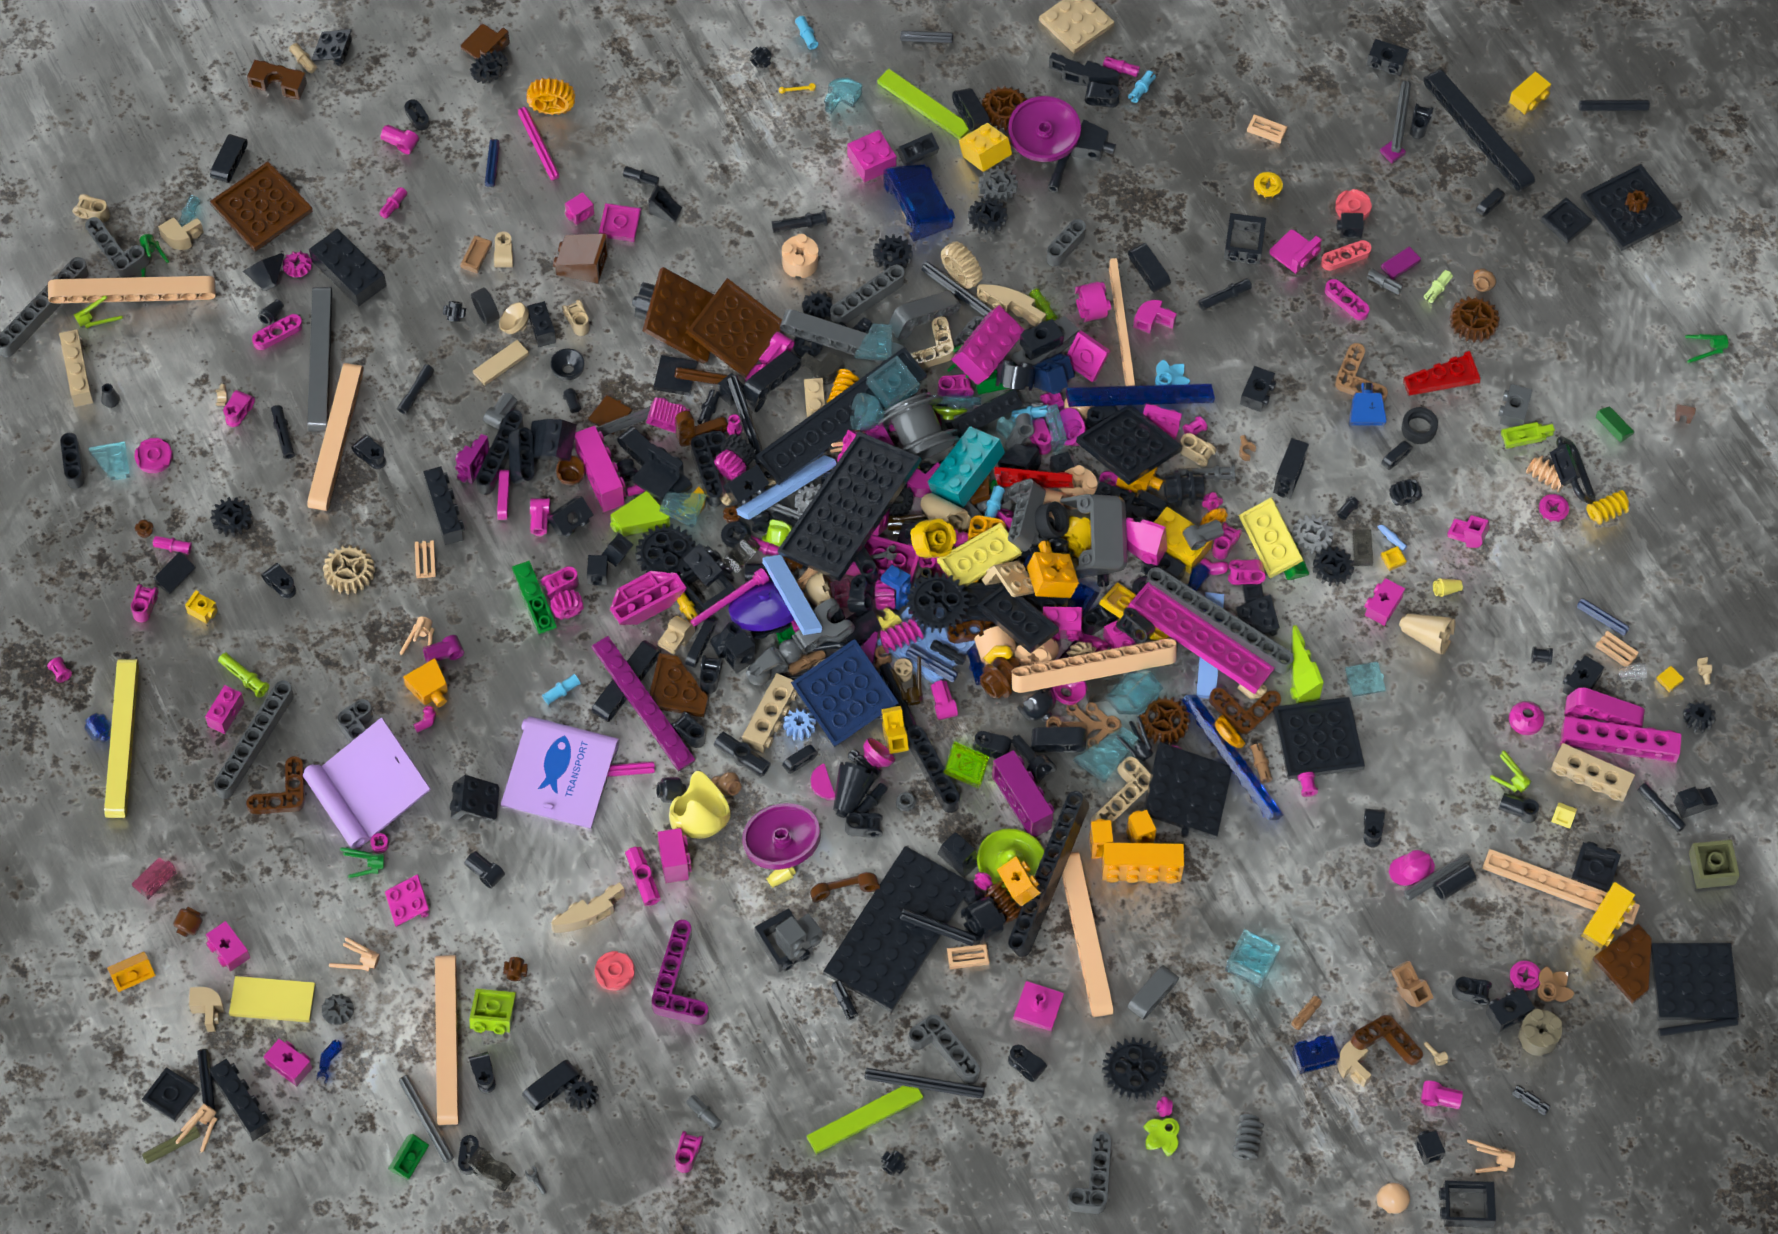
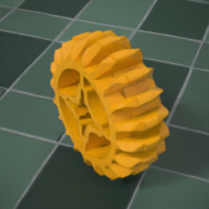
(550, 96)

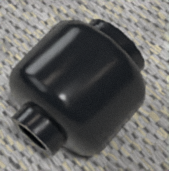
(670, 788)

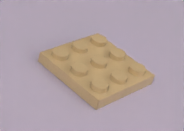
(1076, 22)

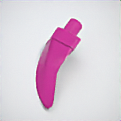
(1095, 642)

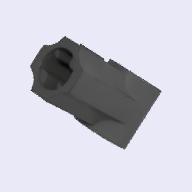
(495, 415)
(1021, 431)
(1198, 536)

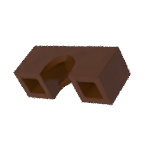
(263, 73)

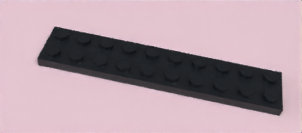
(822, 428)

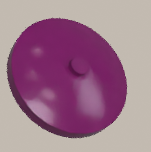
(1044, 129)
(781, 836)

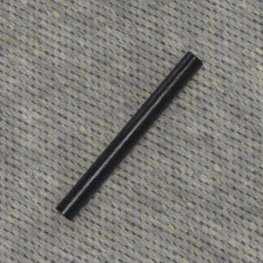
(1698, 1027)

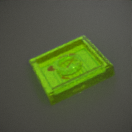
(966, 765)

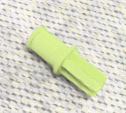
(1438, 286)

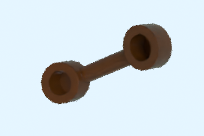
(867, 882)

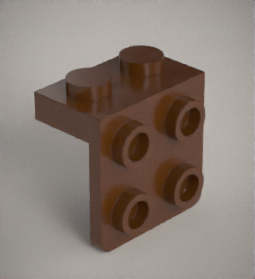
(485, 40)

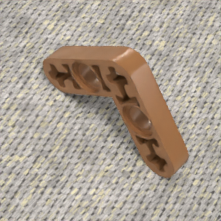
(1352, 380)

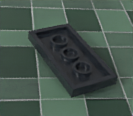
(1018, 619)

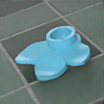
(1171, 374)

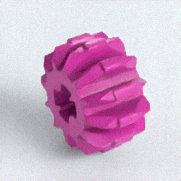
(729, 465)
(884, 596)
(566, 604)

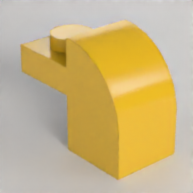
(894, 730)

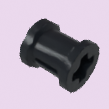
(1541, 655)

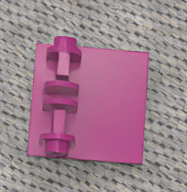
(407, 900)

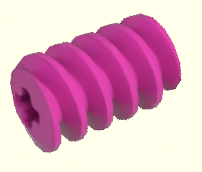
(899, 635)

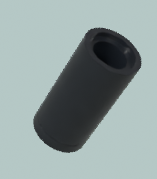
(1454, 882)

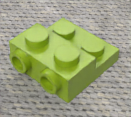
(492, 1011)

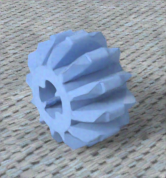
(792, 723)

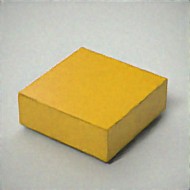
(1393, 558)
(1670, 679)

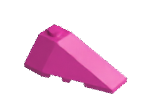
(1146, 540)

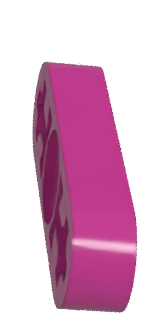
(1345, 292)
(277, 338)
(503, 495)

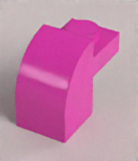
(1151, 313)
(919, 481)
(1470, 532)

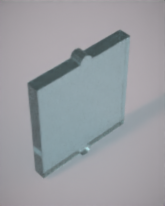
(1365, 679)

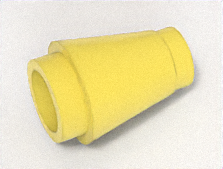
(1444, 587)
(780, 876)

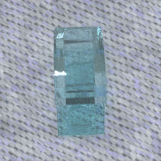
(842, 90)

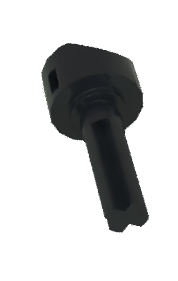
(1038, 765)

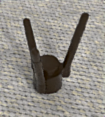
(896, 522)
(914, 693)

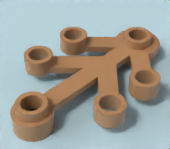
(1088, 723)

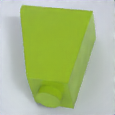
(638, 516)

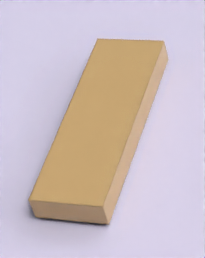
(500, 362)

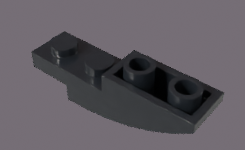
(1081, 74)

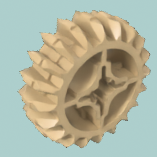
(961, 265)
(344, 578)

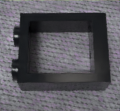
(1249, 224)
(1290, 468)
(689, 577)
(768, 927)
(1488, 1191)

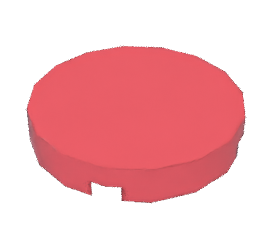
(1353, 202)
(614, 971)

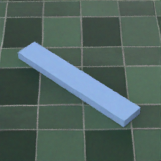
(786, 488)
(792, 595)
(1206, 672)

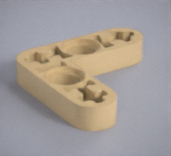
(941, 346)

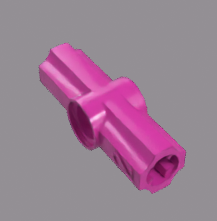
(645, 885)

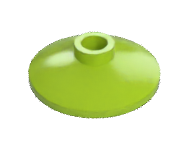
(948, 413)

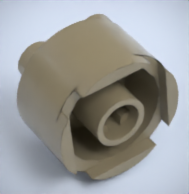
(1543, 1022)

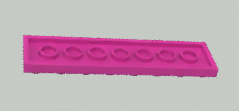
(1201, 638)

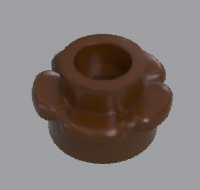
(731, 518)
(144, 533)

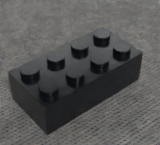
(347, 267)

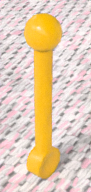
(811, 87)

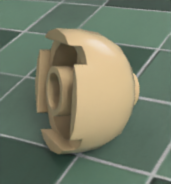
(818, 589)

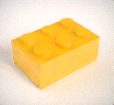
(1176, 543)
(1609, 916)

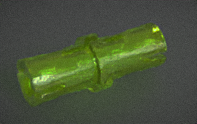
(1042, 304)

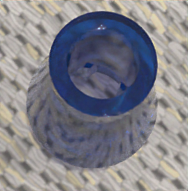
(1198, 576)

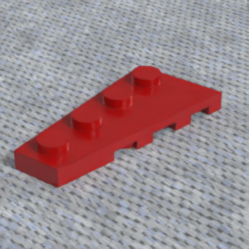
(1452, 374)

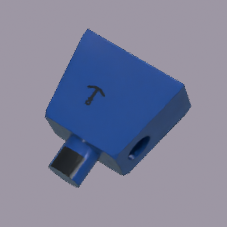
(1367, 408)

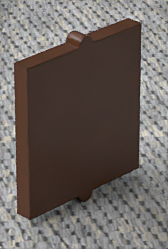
(608, 411)

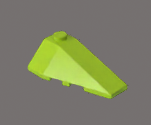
(1305, 675)

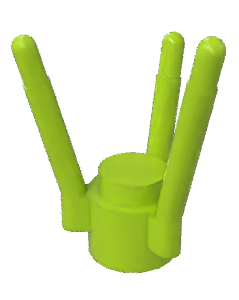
(83, 317)
(1520, 780)

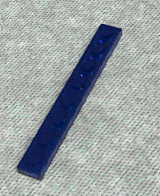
(1140, 395)
(1228, 752)

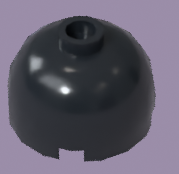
(1039, 705)

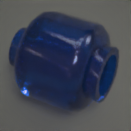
(98, 727)

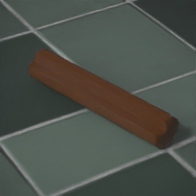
(700, 376)

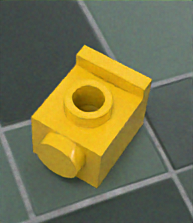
(195, 608)

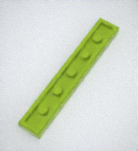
(923, 104)
(863, 1118)

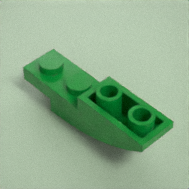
(533, 597)

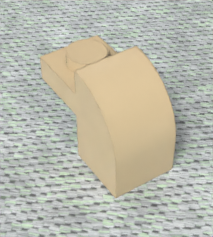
(180, 237)
(677, 634)
(206, 1001)
(1350, 1064)

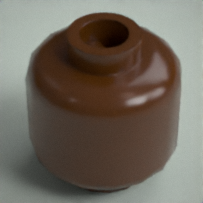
(187, 921)

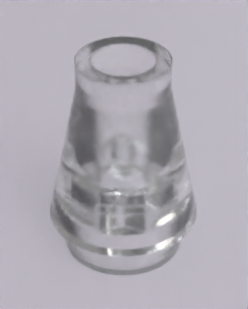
(1633, 672)

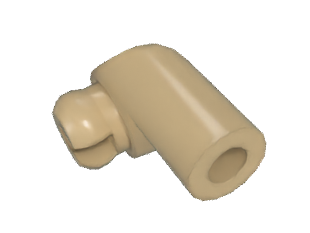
(1262, 690)

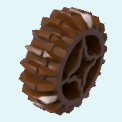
(1003, 103)
(1484, 325)
(1162, 726)

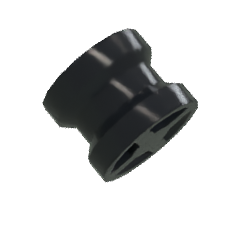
(626, 469)
(761, 523)

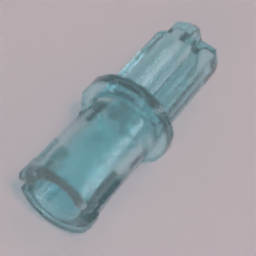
(188, 211)

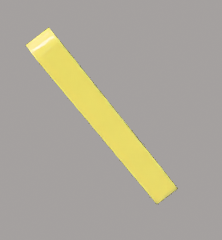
(121, 738)

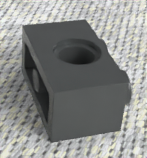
(1515, 396)

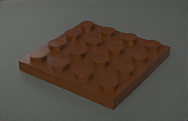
(261, 206)
(672, 312)
(735, 327)

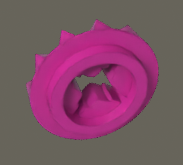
(301, 269)
(1553, 500)
(1532, 971)

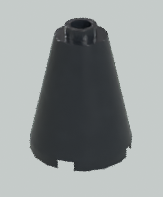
(851, 788)

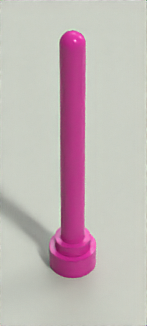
(758, 578)

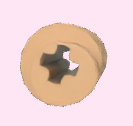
(1544, 472)

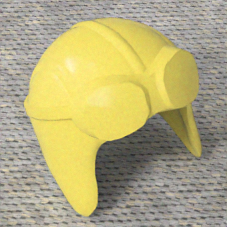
(700, 810)

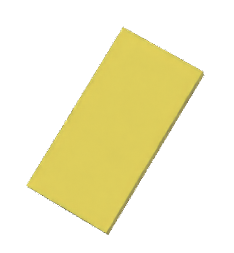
(1270, 537)
(977, 555)
(272, 999)

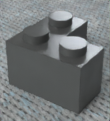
(798, 936)

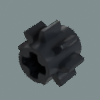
(760, 57)
(454, 311)
(893, 1162)

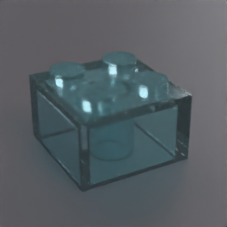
(892, 383)
(1134, 692)
(1252, 958)

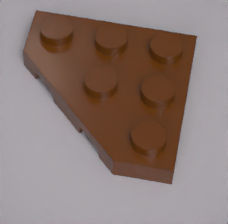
(676, 688)
(1628, 962)

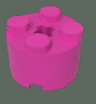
(1092, 301)

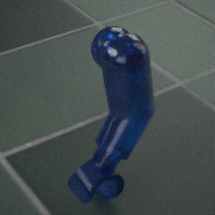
(326, 1057)

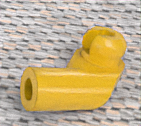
(998, 651)

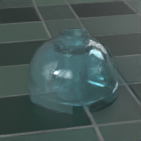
(866, 413)

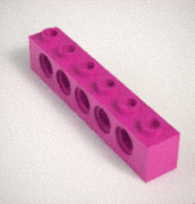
(1612, 744)

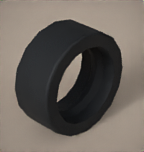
(485, 306)
(1423, 413)
(1061, 520)

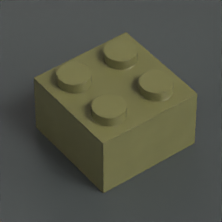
(1714, 864)

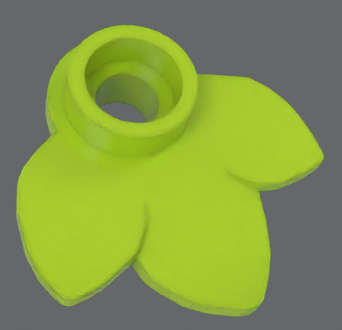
(1159, 1137)

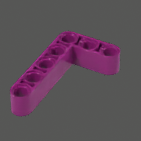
(672, 977)

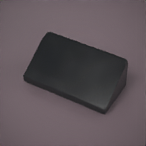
(174, 573)

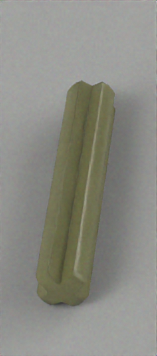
(169, 1146)

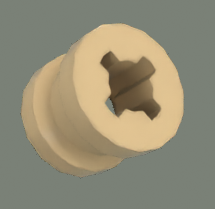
(903, 665)

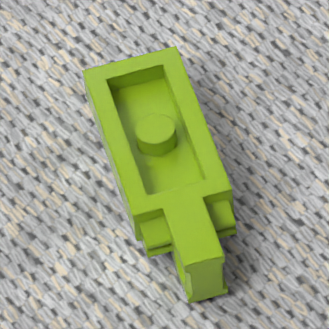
(1526, 434)

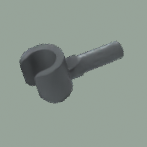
(887, 554)
(534, 1178)

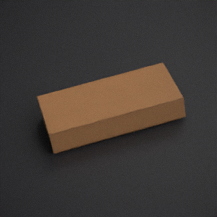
(476, 254)

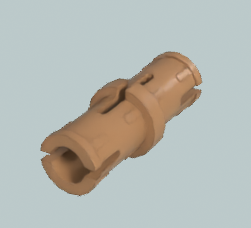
(806, 661)
(1261, 763)

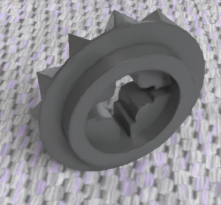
(345, 1012)

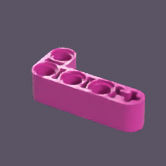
(1603, 707)

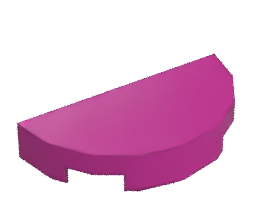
(821, 783)

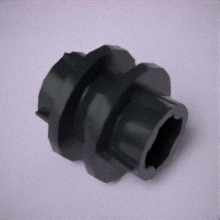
(1183, 488)

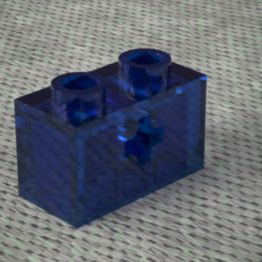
(1308, 1061)

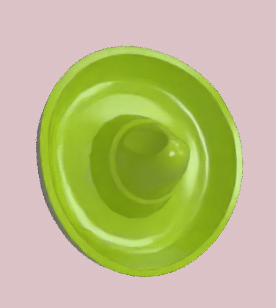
(1005, 845)

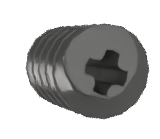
(1247, 1138)

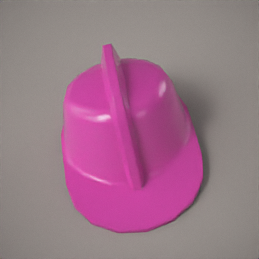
(1072, 424)
(1411, 868)

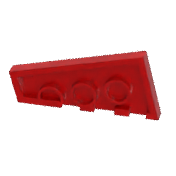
(1008, 476)

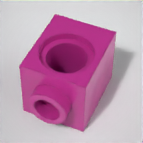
(579, 208)

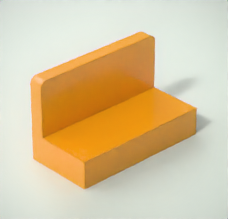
(131, 971)

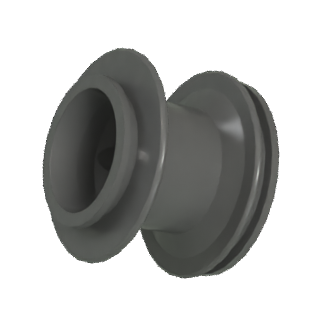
(918, 426)

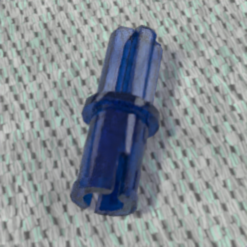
(976, 664)

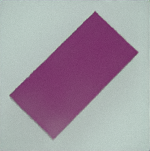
(1400, 263)

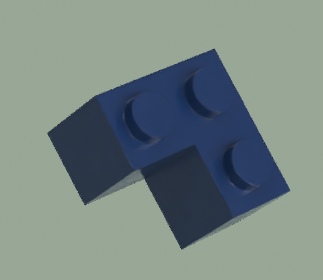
(1053, 374)

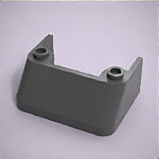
(1107, 534)

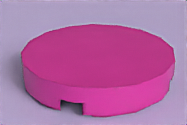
(153, 455)

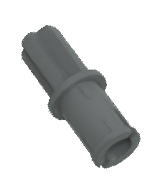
(1384, 281)
(703, 1112)

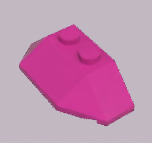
(646, 597)

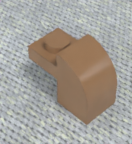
(1410, 987)

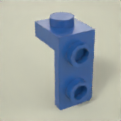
(900, 582)

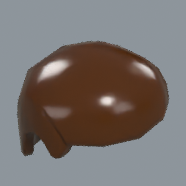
(571, 471)

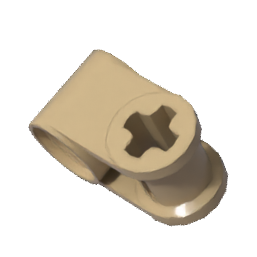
(91, 207)
(503, 251)
(575, 316)
(1197, 450)

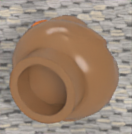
(1484, 280)
(728, 783)

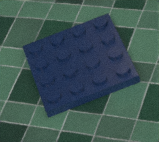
(844, 693)

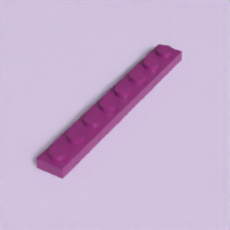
(643, 703)

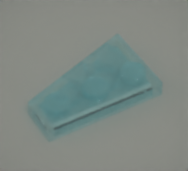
(1106, 756)

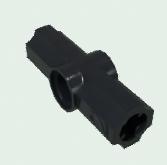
(733, 747)

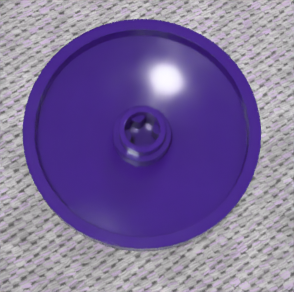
(760, 609)

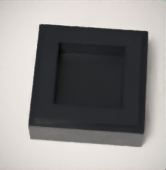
(1252, 592)

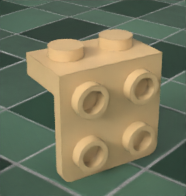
(1012, 576)

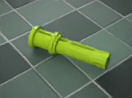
(249, 679)

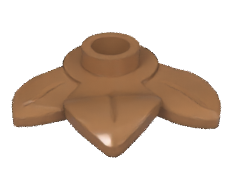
(1555, 984)

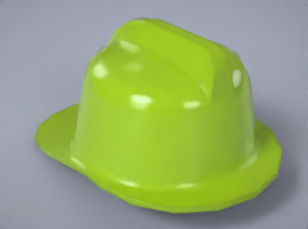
(777, 532)

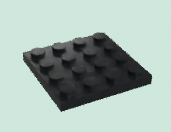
(1626, 226)
(1129, 444)
(1318, 737)
(1187, 790)
(1694, 981)

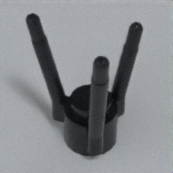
(1143, 749)

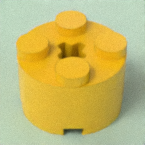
(1078, 535)
(933, 538)

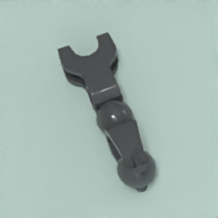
(791, 650)

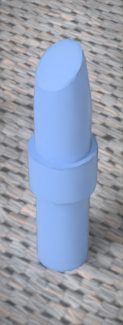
(1392, 537)

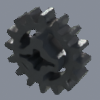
(489, 67)
(986, 215)
(892, 251)
(231, 516)
(1333, 566)

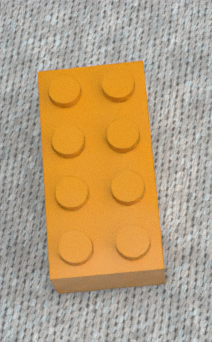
(1142, 862)

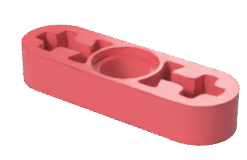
(1351, 249)

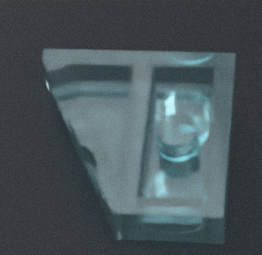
(1056, 428)

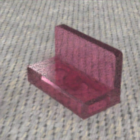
(154, 878)

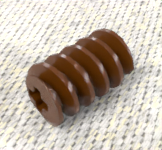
(1003, 901)

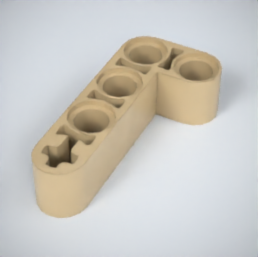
(1133, 786)

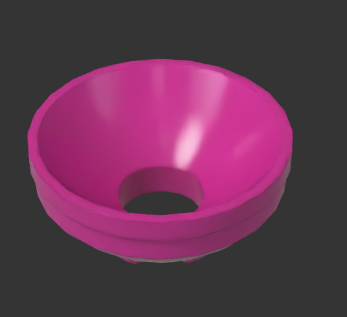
(1077, 691)
(1525, 725)
(877, 754)

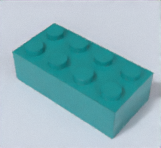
(966, 466)

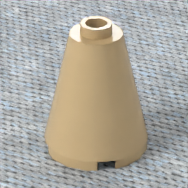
(939, 508)
(1429, 630)

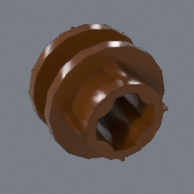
(998, 679)

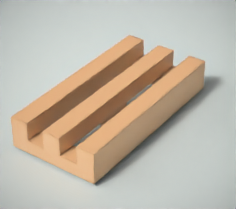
(1266, 131)
(424, 545)
(1619, 647)
(970, 963)

